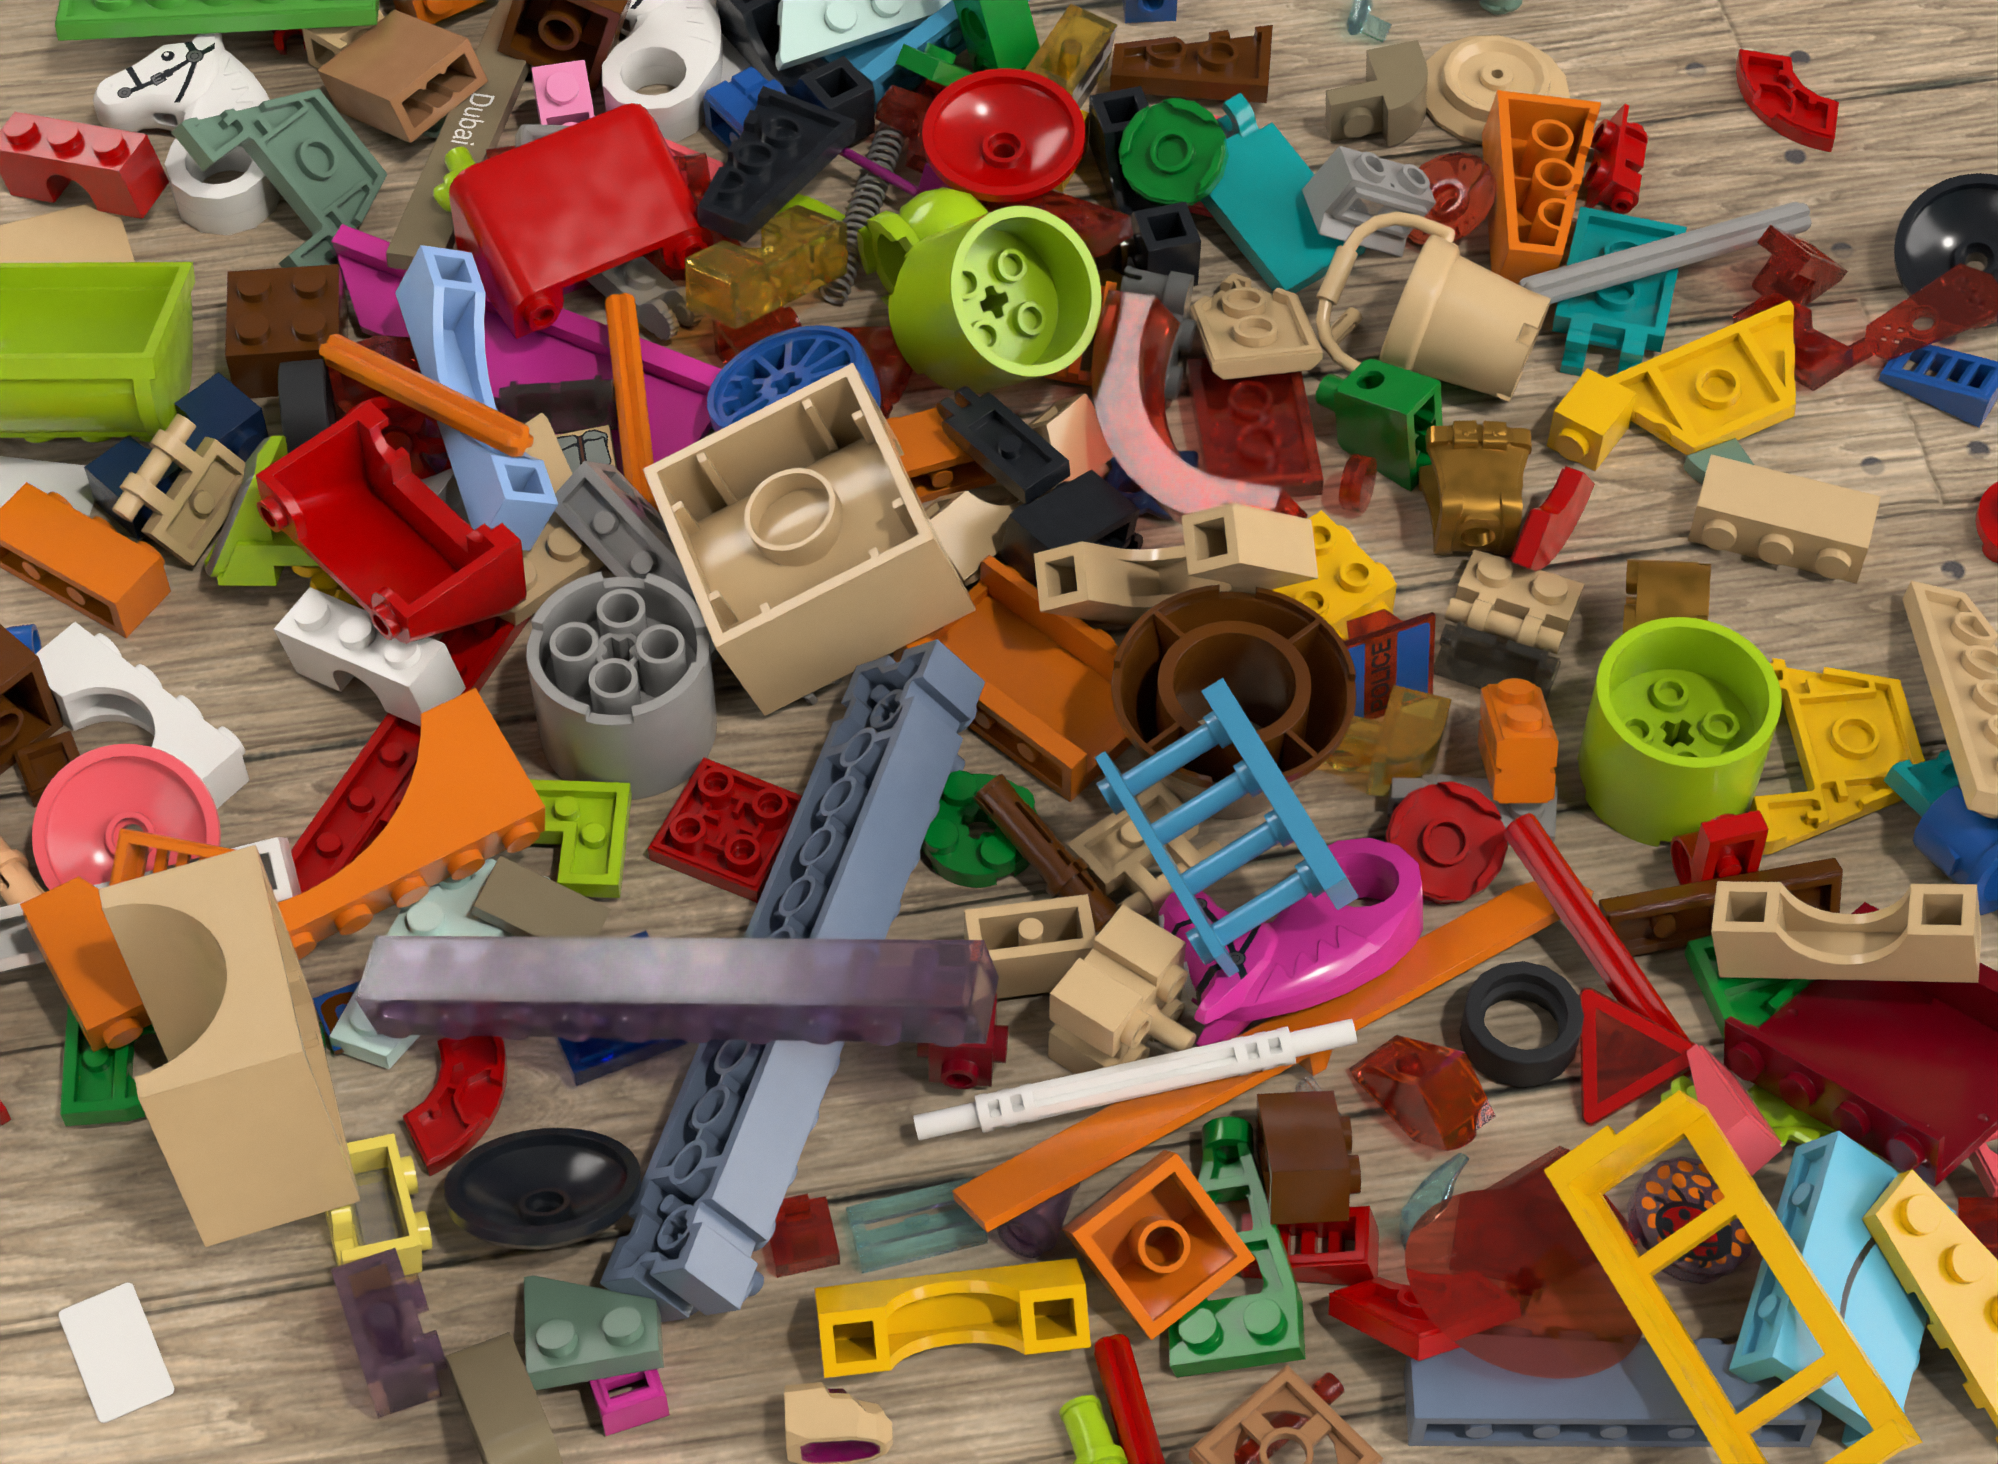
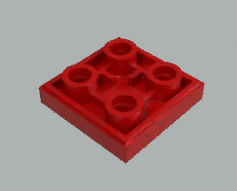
(726, 829)

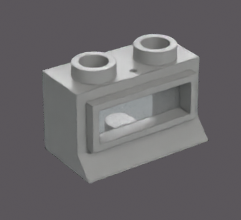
(1360, 186)

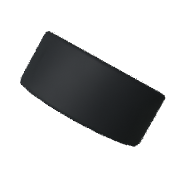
(305, 400)
(1527, 983)

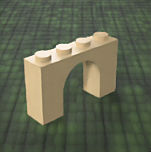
(1223, 547)

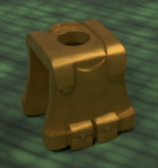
(1475, 485)

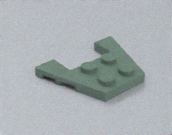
(305, 155)

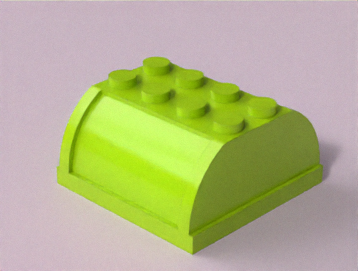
(93, 348)

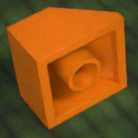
(1158, 1243)

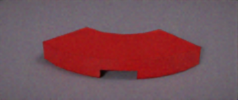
(1784, 102)
(1554, 521)
(461, 1102)

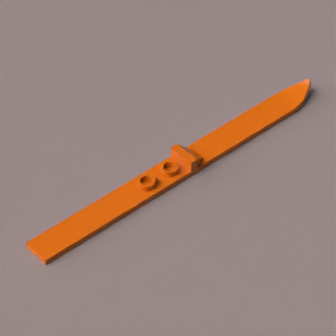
(1137, 1122)

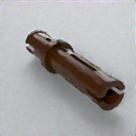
(1042, 849)

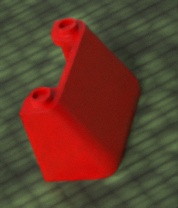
(573, 211)
(388, 533)

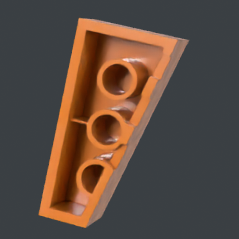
(1538, 162)

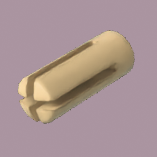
(1345, 324)

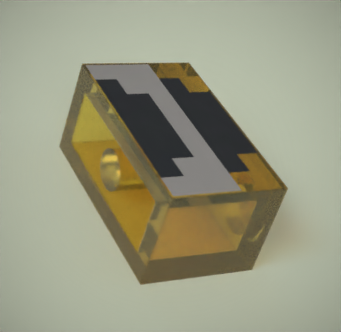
(1076, 52)

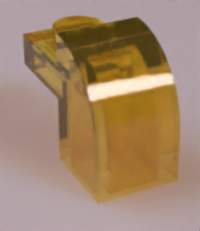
(1401, 745)

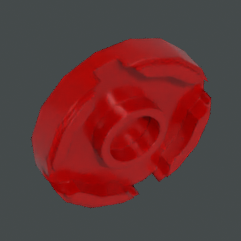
(1452, 837)

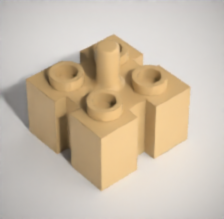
(1120, 997)

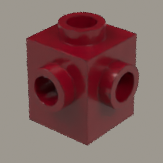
(967, 1063)

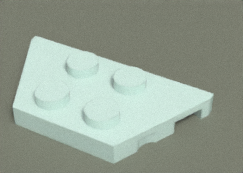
(828, 26)

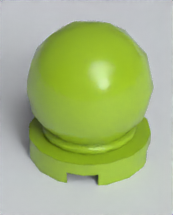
(892, 235)

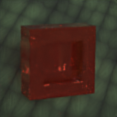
(803, 1236)

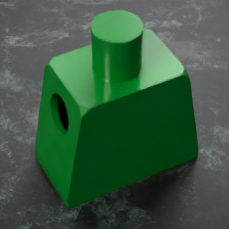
(1384, 416)

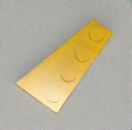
(1948, 1273)

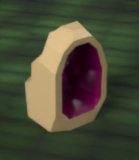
(833, 1426)

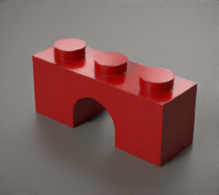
(111, 164)

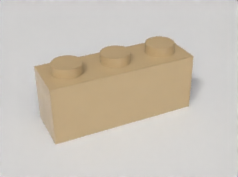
(1784, 519)

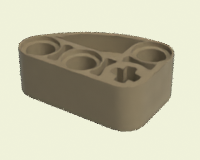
(502, 1404)

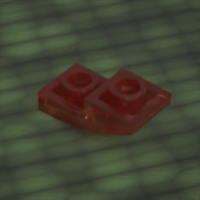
(1816, 354)

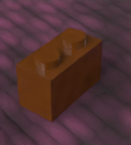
(1305, 1157)

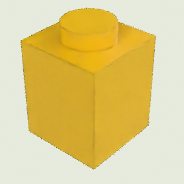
(1591, 419)

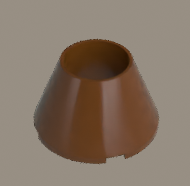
(1276, 660)

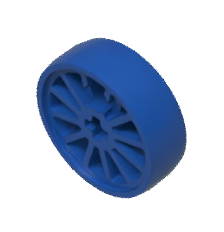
(781, 367)

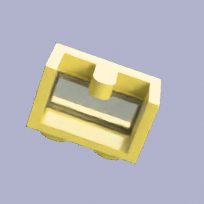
(385, 1211)

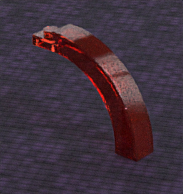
(1129, 402)

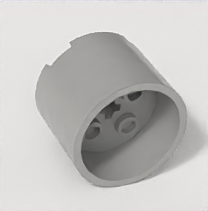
(622, 682)

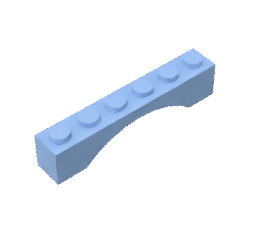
(445, 322)

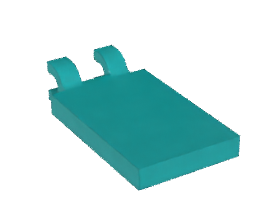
(1264, 203)
(1622, 316)

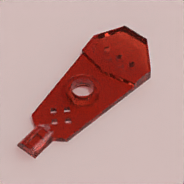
(1942, 303)

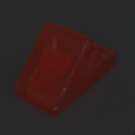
(1795, 268)

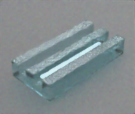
(915, 1248)

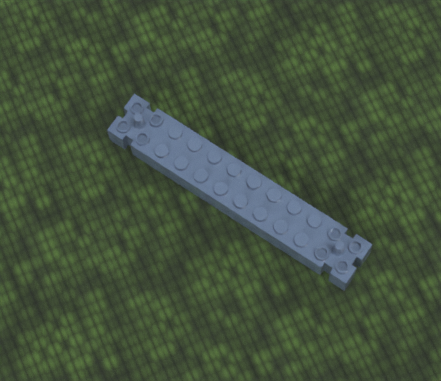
(837, 876)

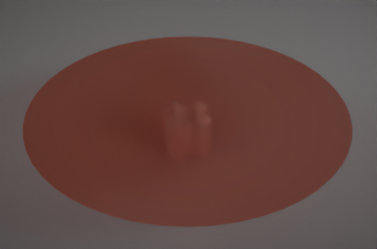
(1460, 1278)

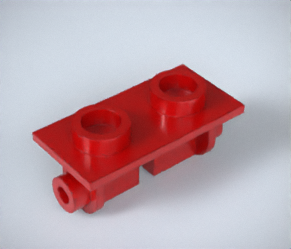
(1616, 163)

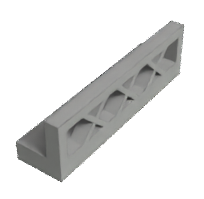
(620, 526)

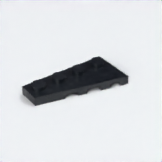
(772, 161)

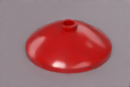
(999, 117)

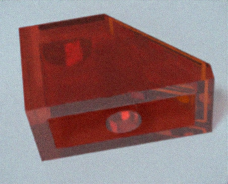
(1426, 1091)

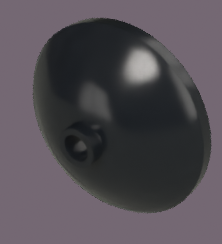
(1948, 227)
(542, 1187)

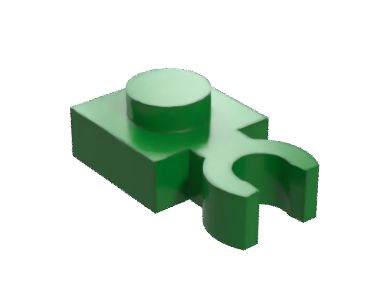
(932, 63)

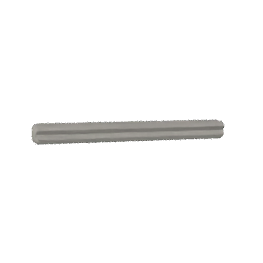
(1666, 253)

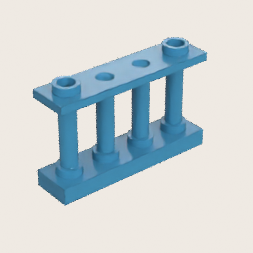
(1283, 825)

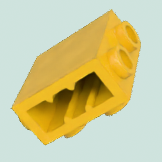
(1347, 578)

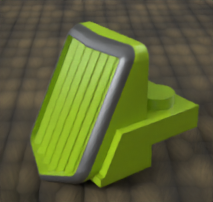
(247, 548)

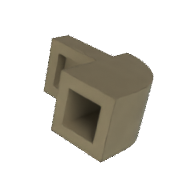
(1389, 100)

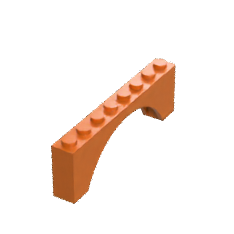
(457, 812)

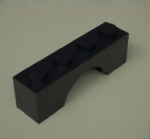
(833, 85)
(1162, 234)

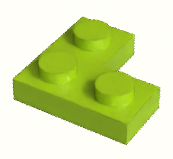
(593, 831)

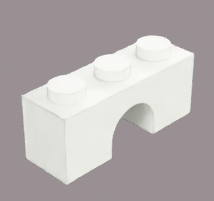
(339, 641)

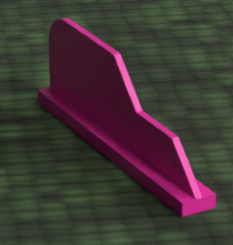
(563, 352)

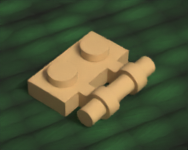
(198, 499)
(1515, 602)
(1121, 856)

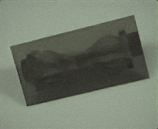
(566, 404)
(1480, 660)

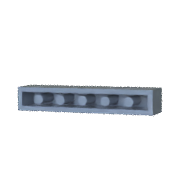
(1631, 1404)

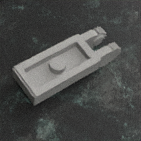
(656, 296)

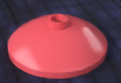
(110, 790)

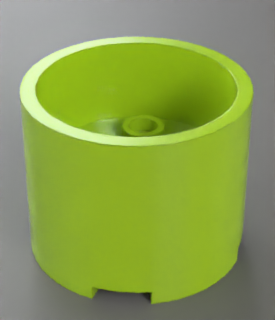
(1034, 295)
(1677, 728)

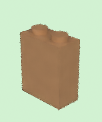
(403, 75)

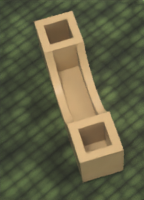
(975, 528)
(1921, 937)

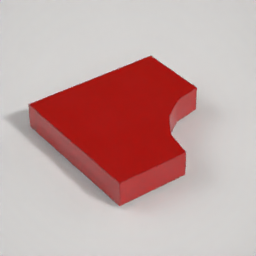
(1391, 1316)

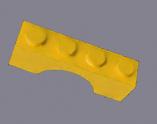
(1013, 1306)

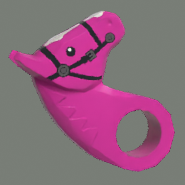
(1309, 947)

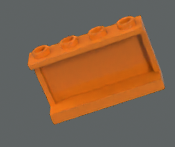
(1043, 680)

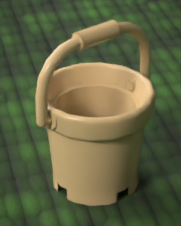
(1451, 317)

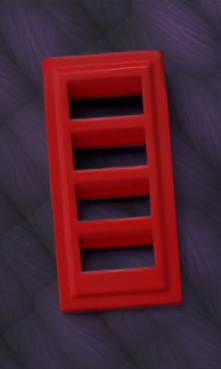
(1337, 1265)

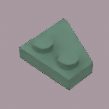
(587, 1333)

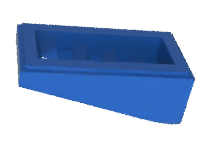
(1967, 399)

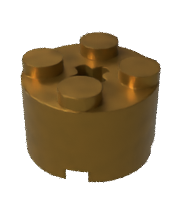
(1665, 591)

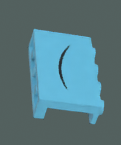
(1822, 1210)

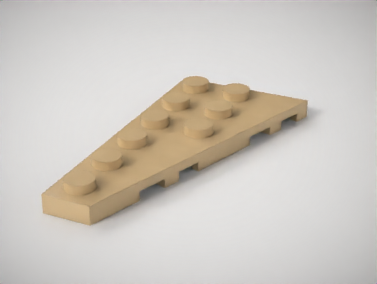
(1963, 680)

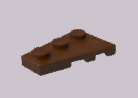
(1198, 69)

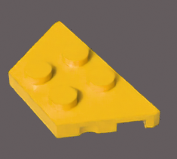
(1718, 384)

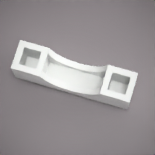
(98, 686)

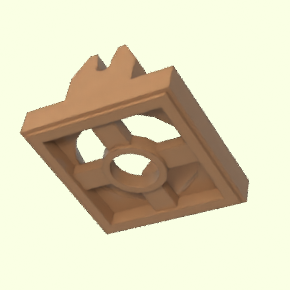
(1289, 1395)

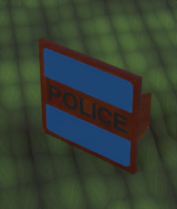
(1388, 655)

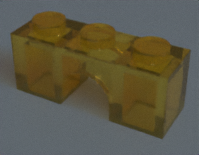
(743, 283)

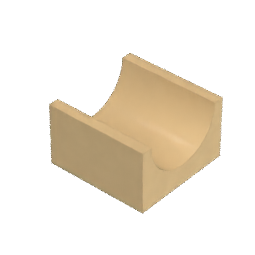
(806, 540)
(248, 1080)

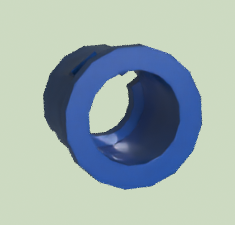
(1961, 845)

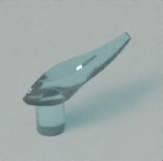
(1363, 22)
(1432, 1190)

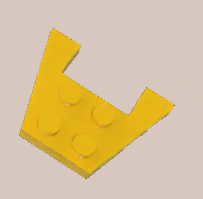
(1846, 741)

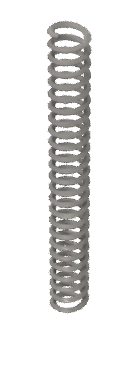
(868, 200)

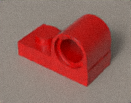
(1720, 848)

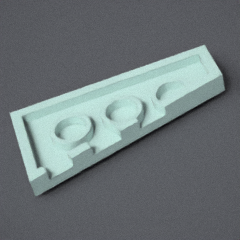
(439, 913)

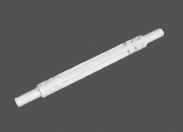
(1135, 1079)

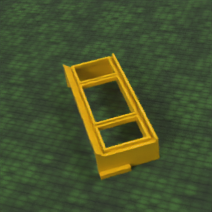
(1609, 1159)

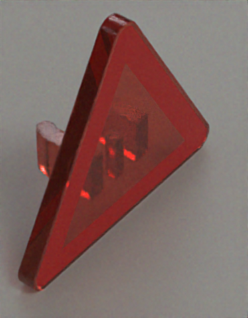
(1623, 1056)

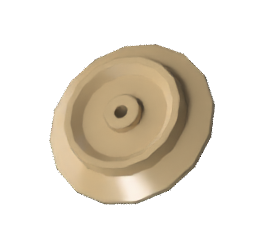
(1472, 69)

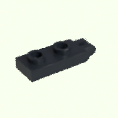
(1002, 444)

